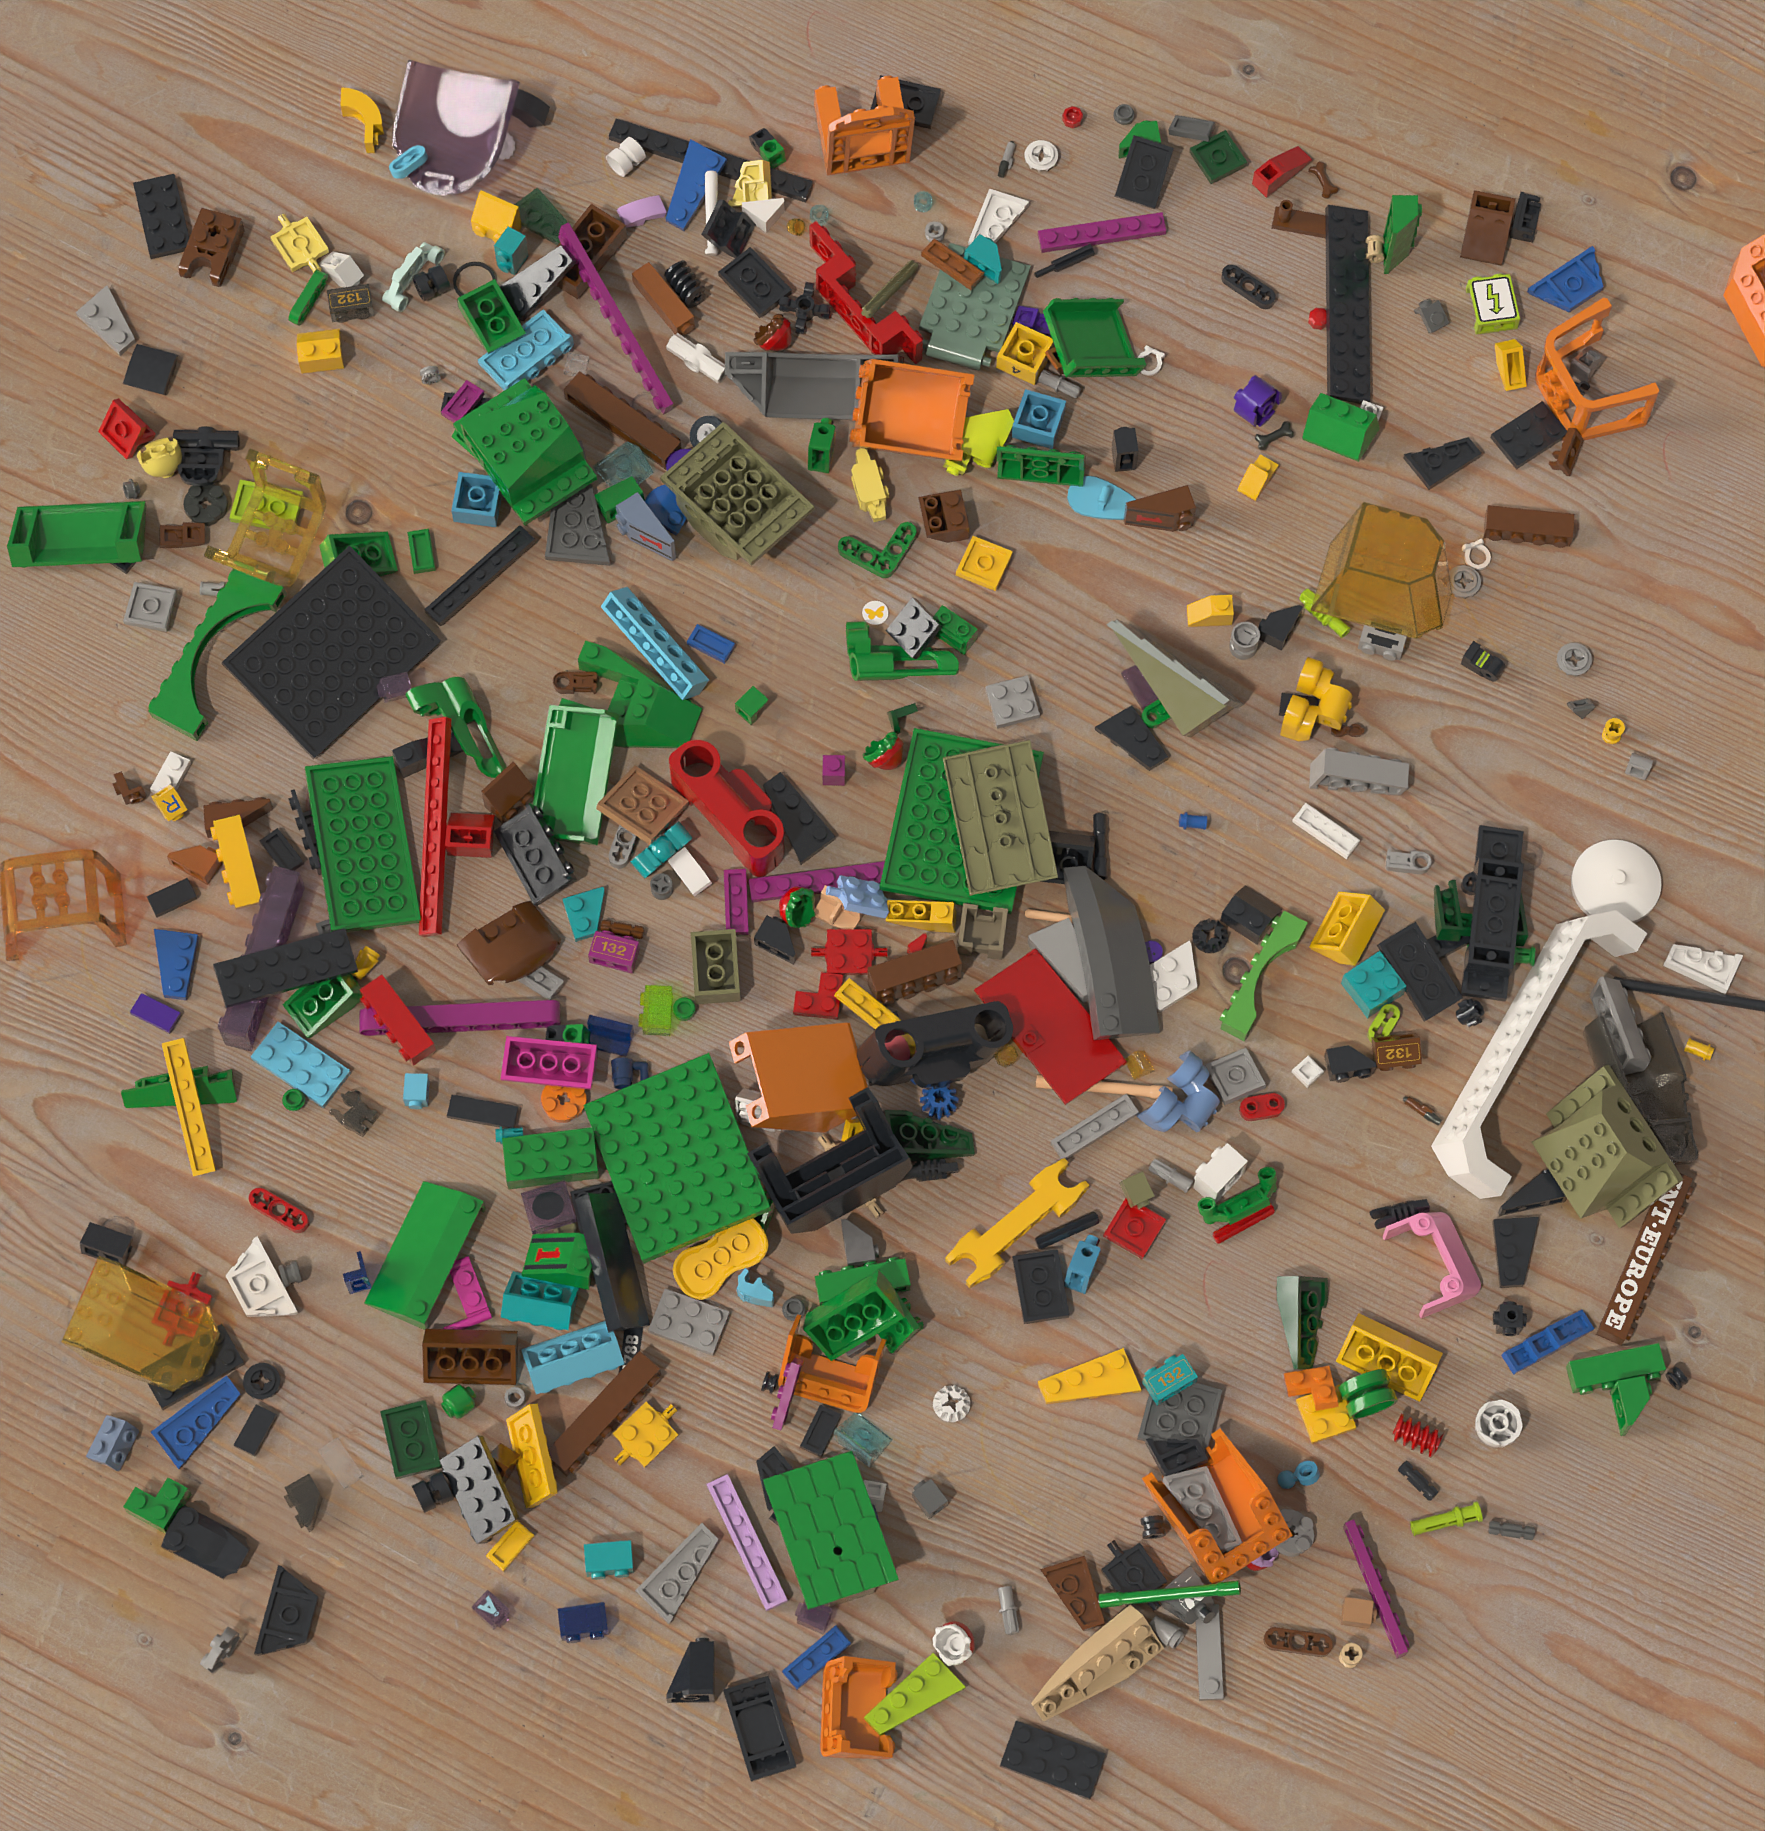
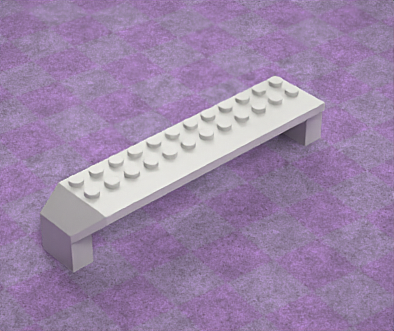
(1460, 1138)

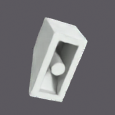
(341, 269)

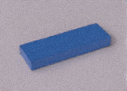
(816, 1657)

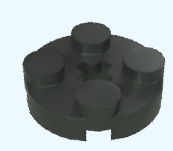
(213, 512)

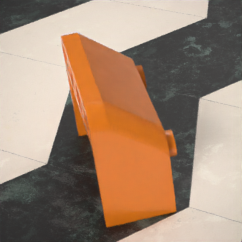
(831, 1381)

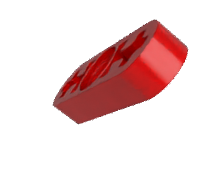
(289, 1224)

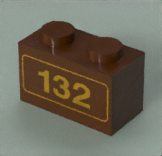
(1396, 1051)

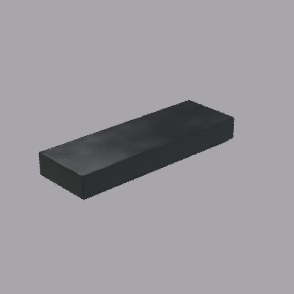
(482, 1112)

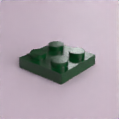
(1218, 157)

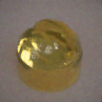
(796, 226)

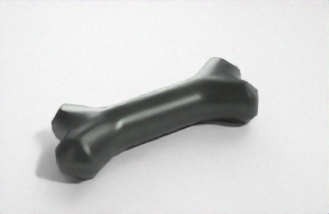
(1264, 440)

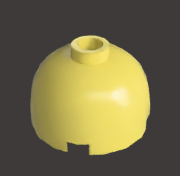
(161, 457)

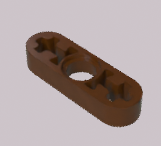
(1290, 1649)

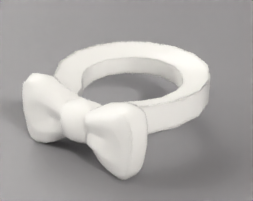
(1159, 355)
(1479, 545)

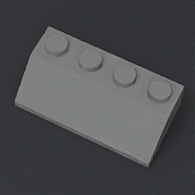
(1611, 1003)

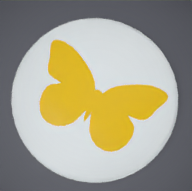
(875, 612)

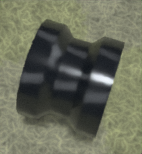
(1152, 1527)

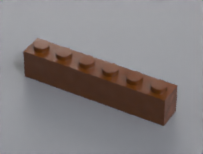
(621, 419)
(604, 1413)

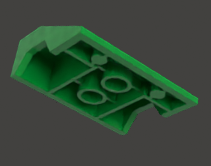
(1041, 465)

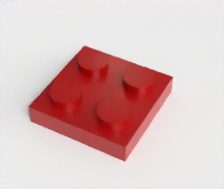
(1134, 1229)

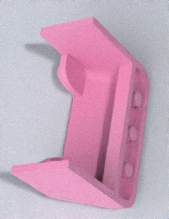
(1463, 1280)

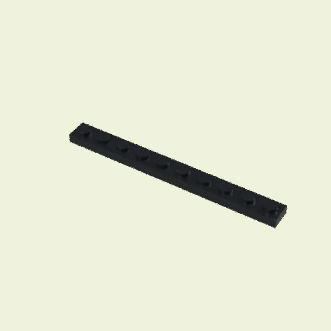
(676, 149)

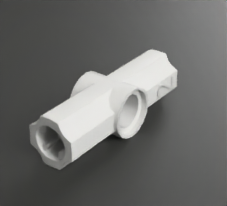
(697, 357)

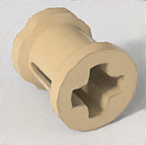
(1375, 249)
(1345, 1660)

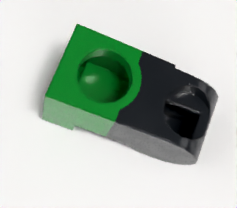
(768, 147)
(568, 1033)

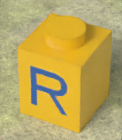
(169, 803)

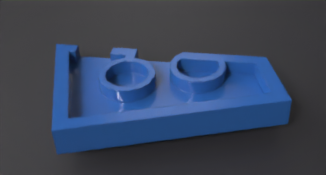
(176, 961)

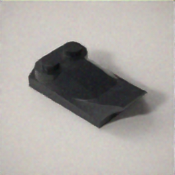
(205, 1543)

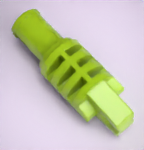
(1334, 623)

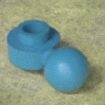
(1287, 1479)

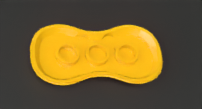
(706, 1266)

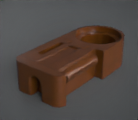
(577, 682)

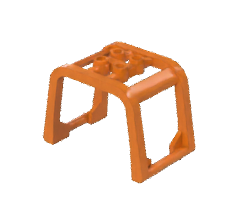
(1559, 387)

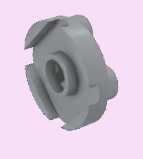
(1303, 1530)
(222, 1647)

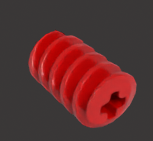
(1416, 1435)

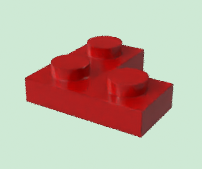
(824, 1002)

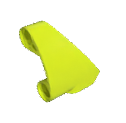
(983, 435)

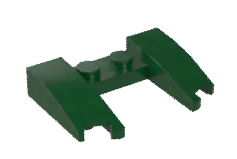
(1453, 924)

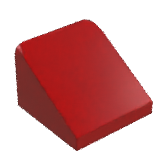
(918, 944)

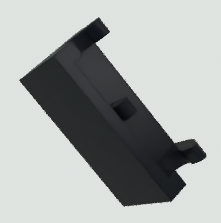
(1526, 217)
(106, 1243)

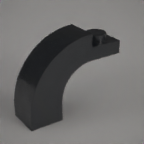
(530, 109)

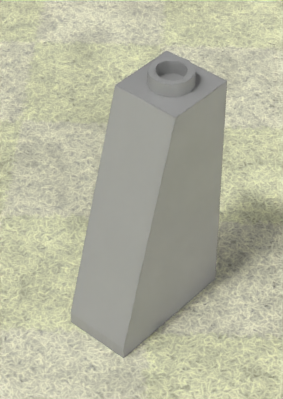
(1061, 951)

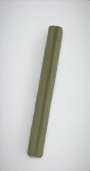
(889, 289)

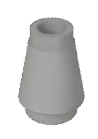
(1167, 1632)

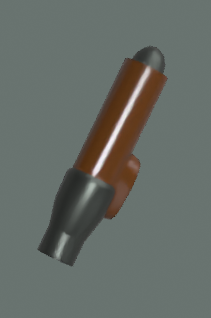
(1424, 1110)

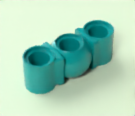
(661, 849)

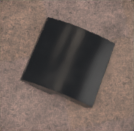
(728, 229)
(150, 369)

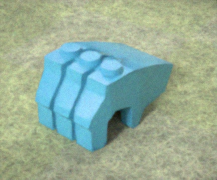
(756, 1293)

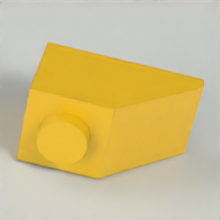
(1511, 364)
(1211, 611)

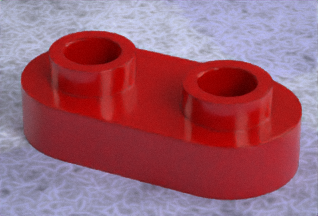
(1263, 1109)

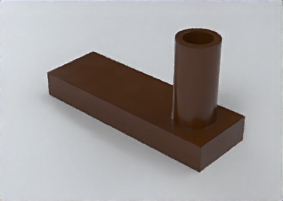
(1298, 221)

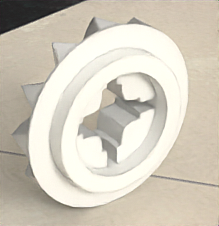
(1034, 150)
(946, 1412)

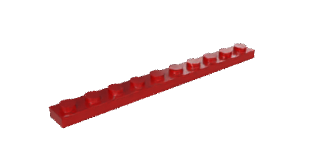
(435, 827)

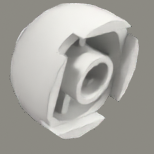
(1498, 1423)

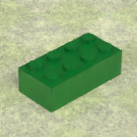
(550, 1158)

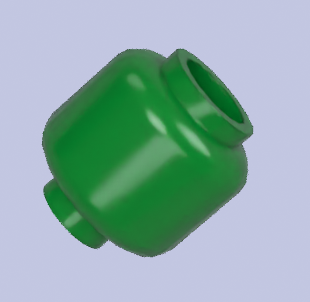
(458, 1401)

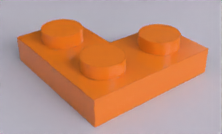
(1315, 1381)

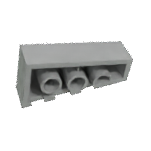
(1359, 772)

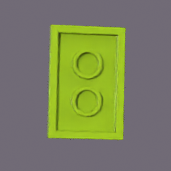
(268, 503)

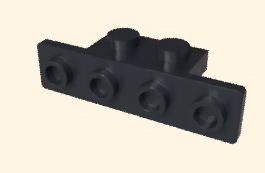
(305, 823)

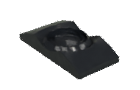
(759, 1728)

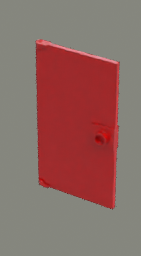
(1051, 1027)

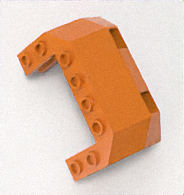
(1747, 294)

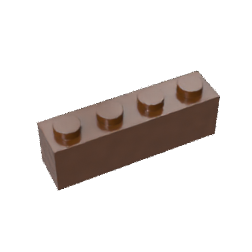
(1528, 526)

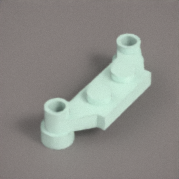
(403, 276)

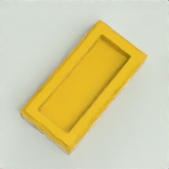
(510, 1546)

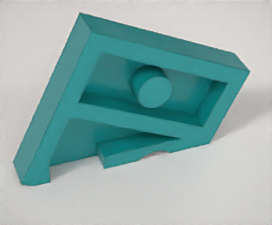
(584, 912)

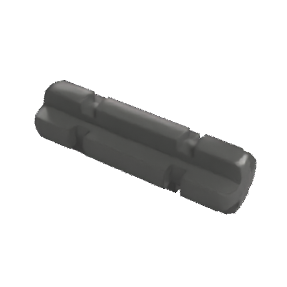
(1511, 1530)

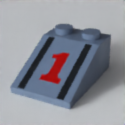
(643, 527)

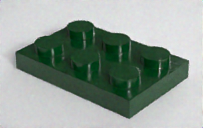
(410, 1439)

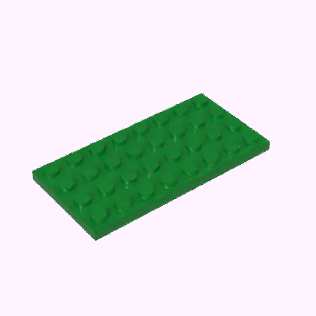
(362, 844)

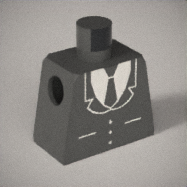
(1192, 1608)

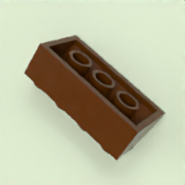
(470, 1356)

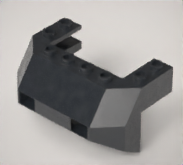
(840, 1176)

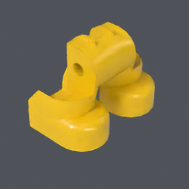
(1331, 709)

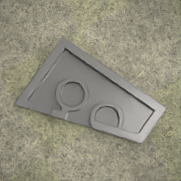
(107, 321)

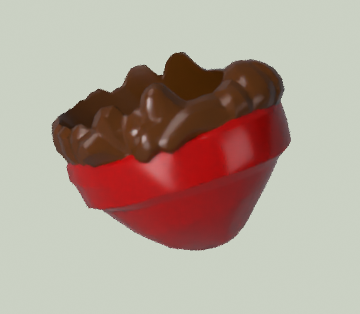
(775, 335)

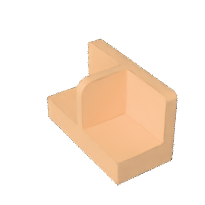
(832, 911)

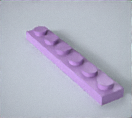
(747, 1543)

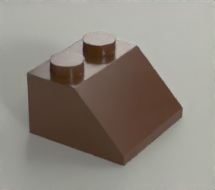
(508, 793)

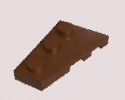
(1077, 1591)

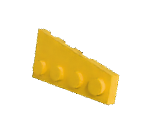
(1096, 1378)

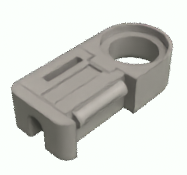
(1406, 862)

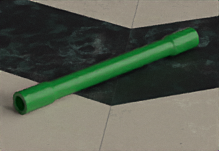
(1219, 1589)

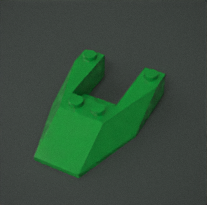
(646, 704)

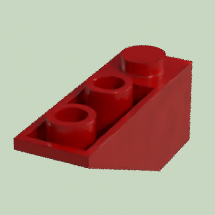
(1279, 170)

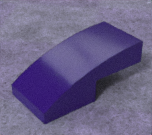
(1032, 319)

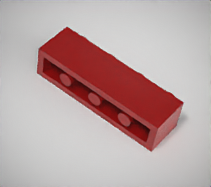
(397, 1020)

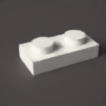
(171, 772)

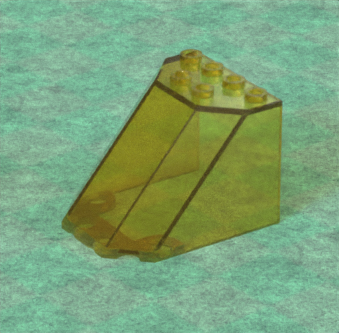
(141, 1327)

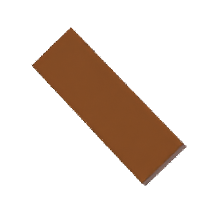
(952, 264)

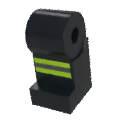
(1482, 662)

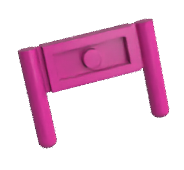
(469, 1294)

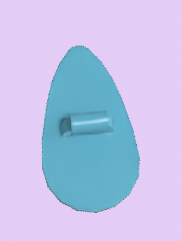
(1098, 499)

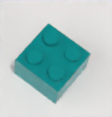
(1373, 984)

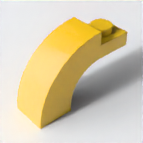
(363, 108)

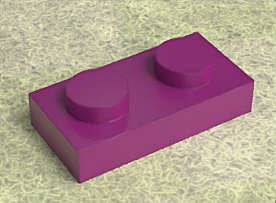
(463, 401)

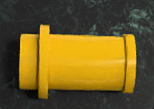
(1699, 1049)

